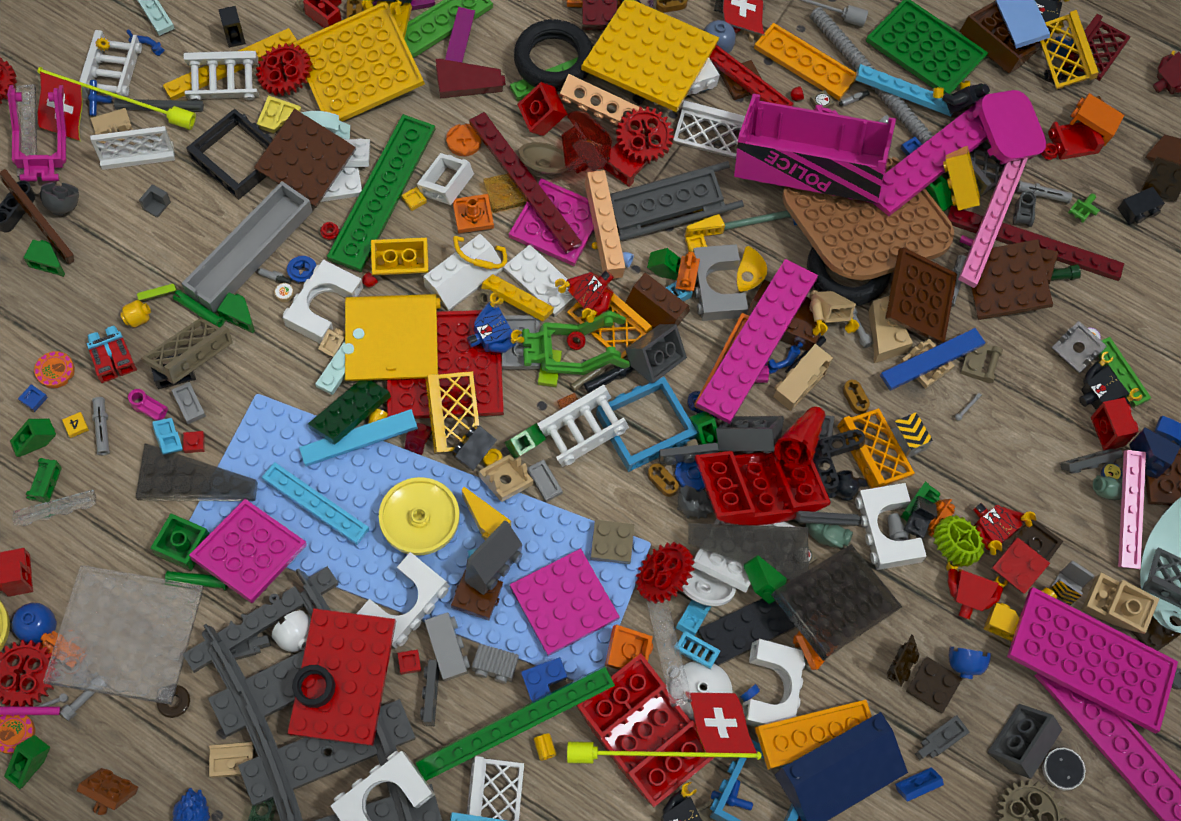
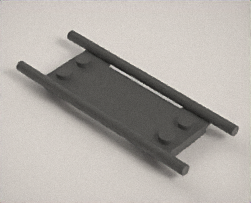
(669, 199)

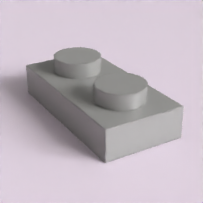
(188, 403)

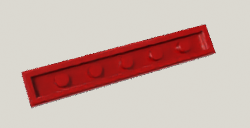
(746, 77)

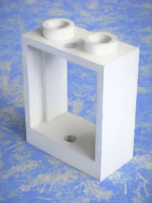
(456, 184)

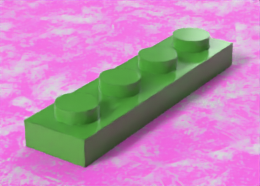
(1124, 372)

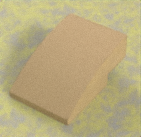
(1120, 603)

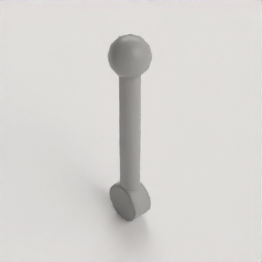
(958, 417)
(63, 698)

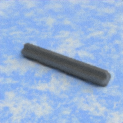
(828, 518)

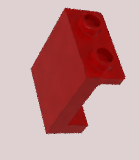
(1075, 140)
(622, 167)

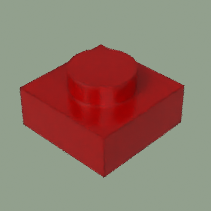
(193, 442)
(409, 662)

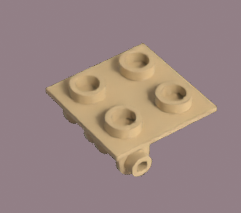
(112, 122)

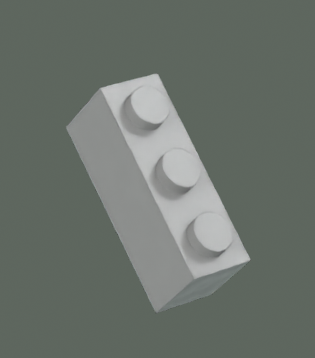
(447, 646)

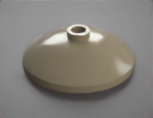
(543, 158)

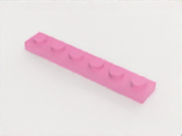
(1132, 509)

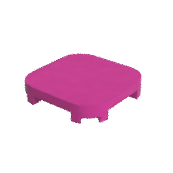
(1010, 126)

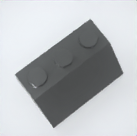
(657, 352)
(750, 434)
(493, 558)
(1025, 740)

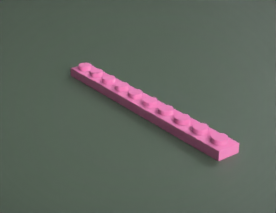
(991, 222)

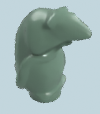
(1108, 487)
(830, 535)

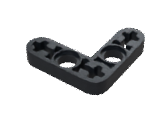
(829, 451)

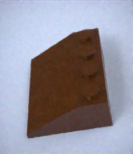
(990, 33)
(801, 326)

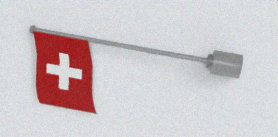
(749, 14)

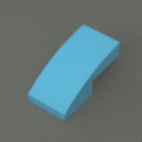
(167, 436)
(693, 617)

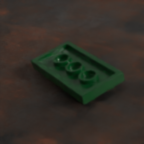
(349, 410)

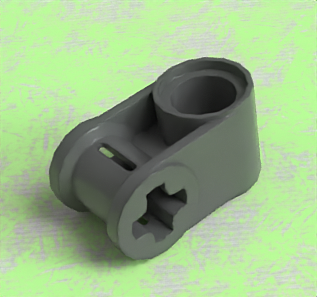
(1025, 212)

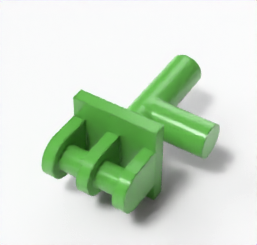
(1083, 209)

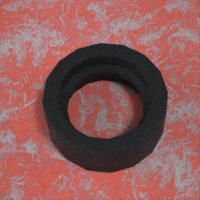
(324, 698)

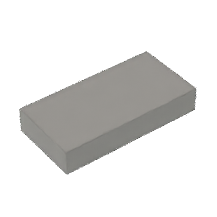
(544, 481)

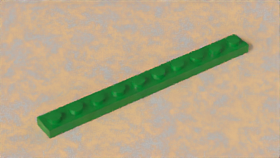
(515, 723)

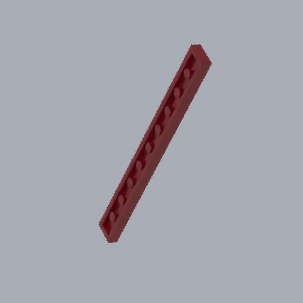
(525, 183)
(1066, 253)

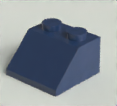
(1159, 451)

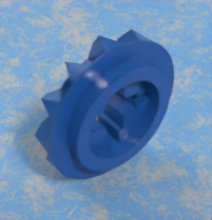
(297, 263)

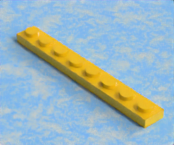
(176, 88)

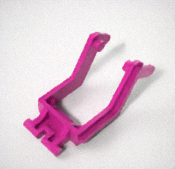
(38, 165)

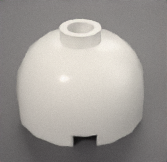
(293, 632)

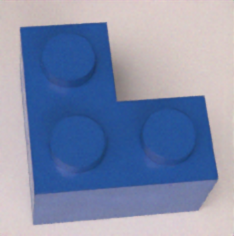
(542, 676)

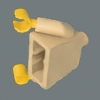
(831, 308)

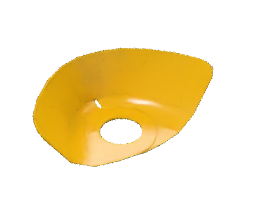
(752, 263)

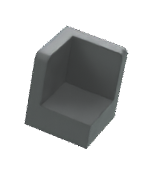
(154, 201)

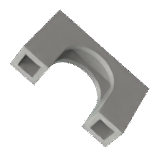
(713, 304)

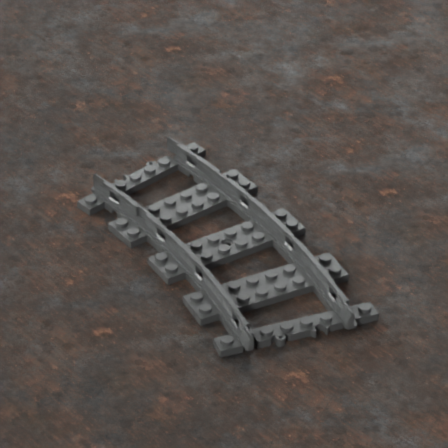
(252, 699)

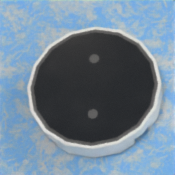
(1063, 769)

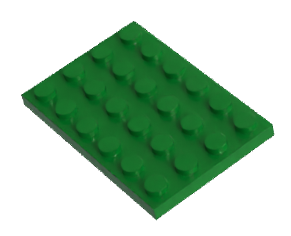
(926, 46)

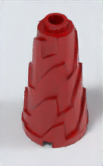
(800, 440)

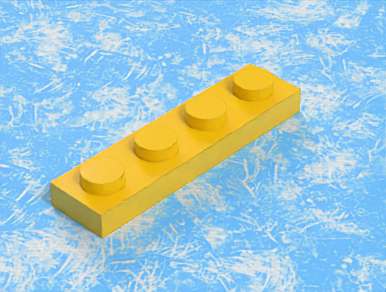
(518, 298)

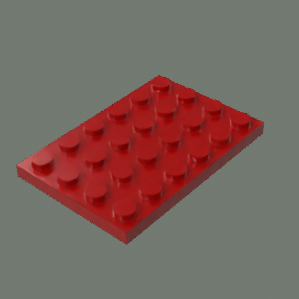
(357, 656)

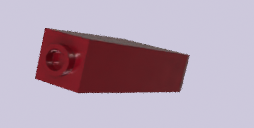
(467, 79)

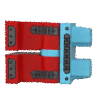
(108, 348)

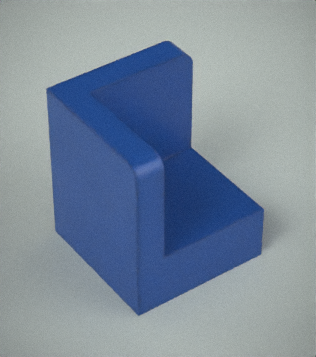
(1062, 51)

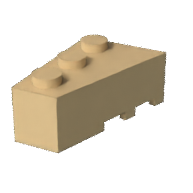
(888, 337)
(803, 377)

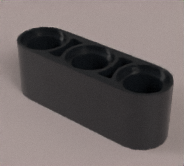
(13, 214)

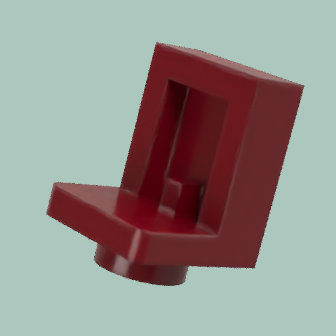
(417, 438)

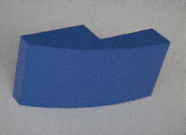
(1169, 429)

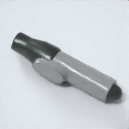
(856, 97)
(275, 275)

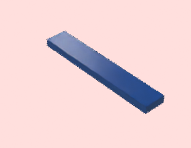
(932, 359)

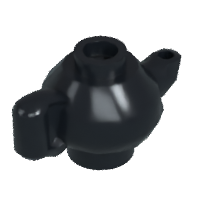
(848, 485)

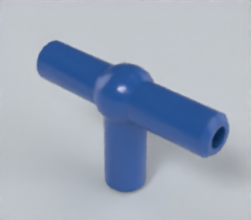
(94, 98)
(733, 800)

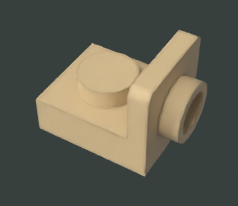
(332, 341)

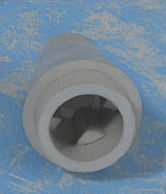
(896, 528)

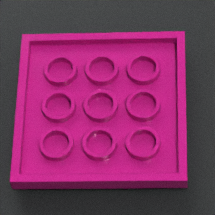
(575, 210)
(248, 550)
(564, 602)

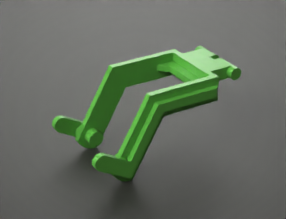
(541, 346)

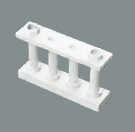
(95, 57)
(214, 59)
(576, 409)

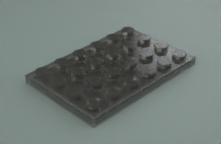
(836, 601)

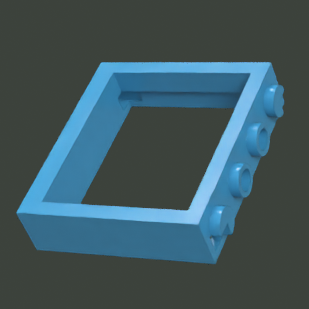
(651, 453)
(727, 786)

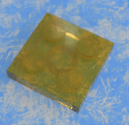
(503, 193)

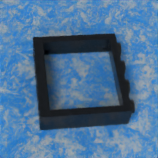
(216, 132)

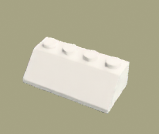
(457, 278)

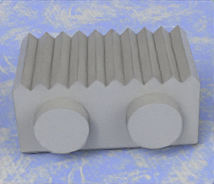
(495, 663)

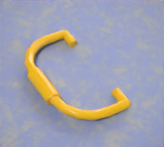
(477, 262)

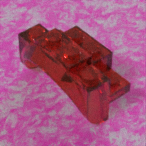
(590, 152)

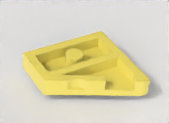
(275, 114)

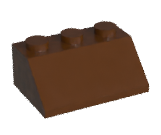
(656, 302)

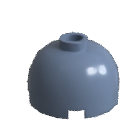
(724, 32)

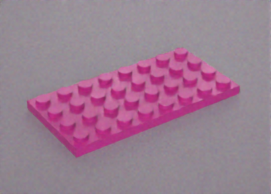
(1093, 660)

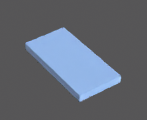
(1023, 21)

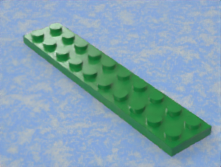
(381, 193)

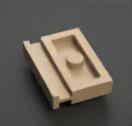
(226, 758)

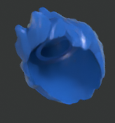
(191, 807)

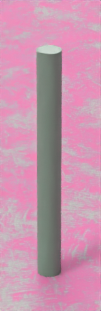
(755, 220)

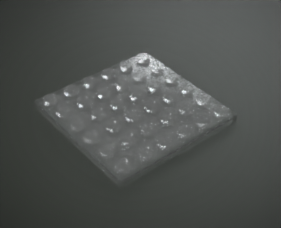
(124, 635)

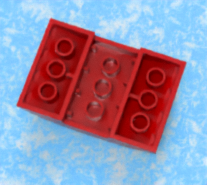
(759, 488)
(640, 718)

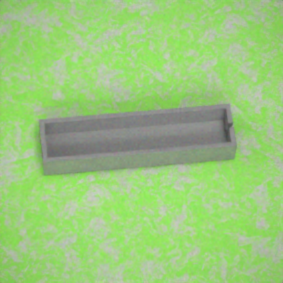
(247, 246)

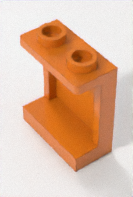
(1097, 116)

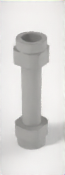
(865, 339)
(69, 711)

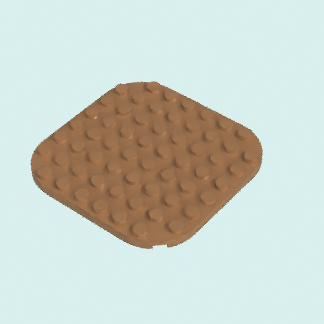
(860, 238)

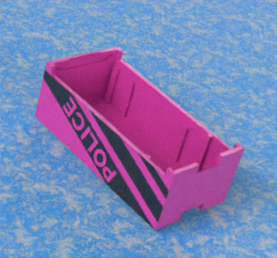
(813, 150)

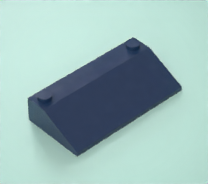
(843, 770)

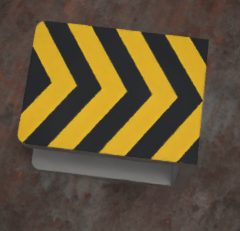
(911, 435)
(1070, 582)

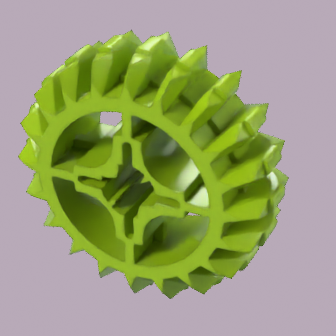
(958, 541)

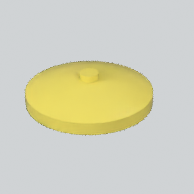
(419, 516)

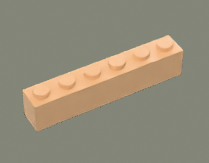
(604, 223)

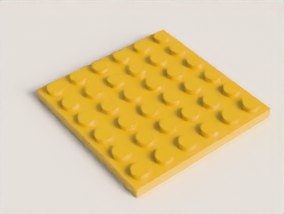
(650, 54)
(360, 63)

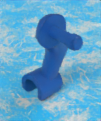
(156, 46)
(792, 355)

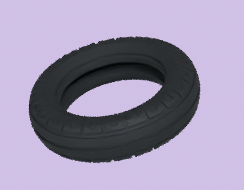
(550, 30)
(858, 295)

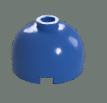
(32, 622)
(968, 662)

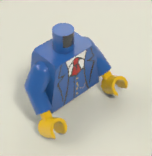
(493, 330)

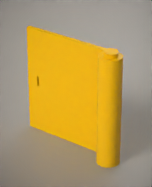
(397, 337)

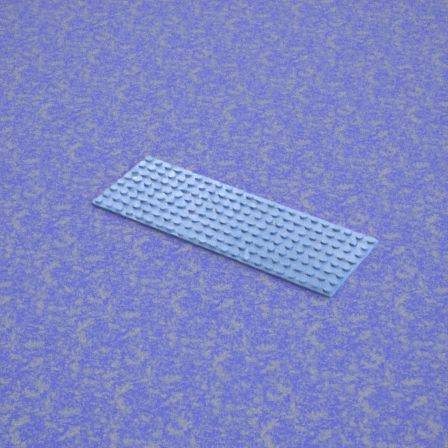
(370, 570)

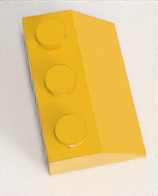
(962, 179)
(399, 256)

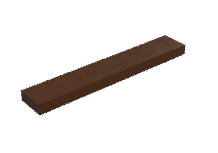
(36, 216)

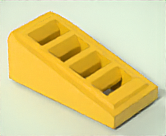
(709, 226)

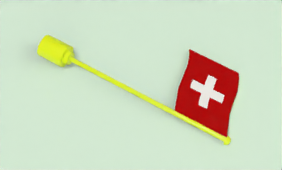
(73, 105)
(718, 724)

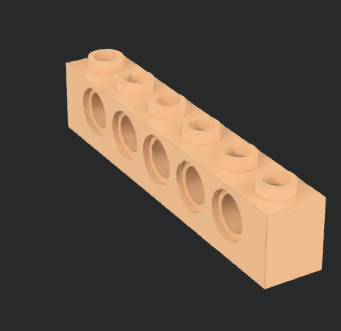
(573, 83)

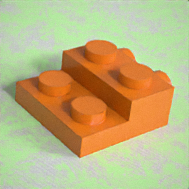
(626, 645)

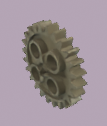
(1045, 805)

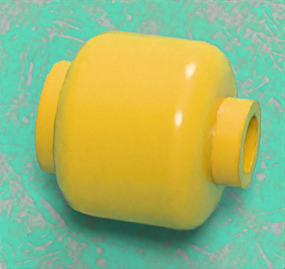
(135, 313)

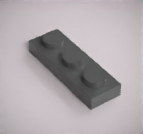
(685, 454)
(1091, 460)
(430, 693)

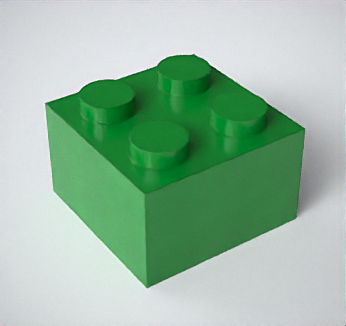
(178, 540)

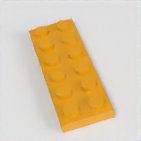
(806, 61)
(795, 737)

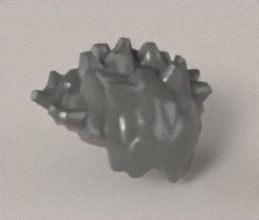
(694, 502)

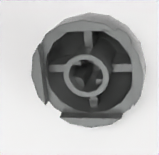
(59, 198)

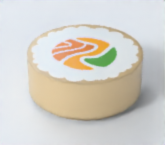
(284, 292)

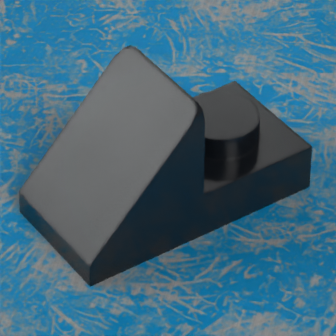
(920, 517)

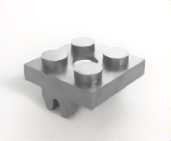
(1082, 334)

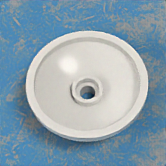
(708, 589)
(714, 679)

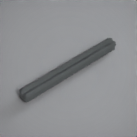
(190, 105)

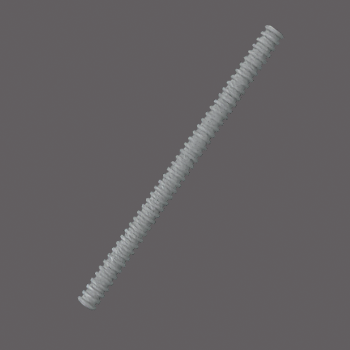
(856, 58)

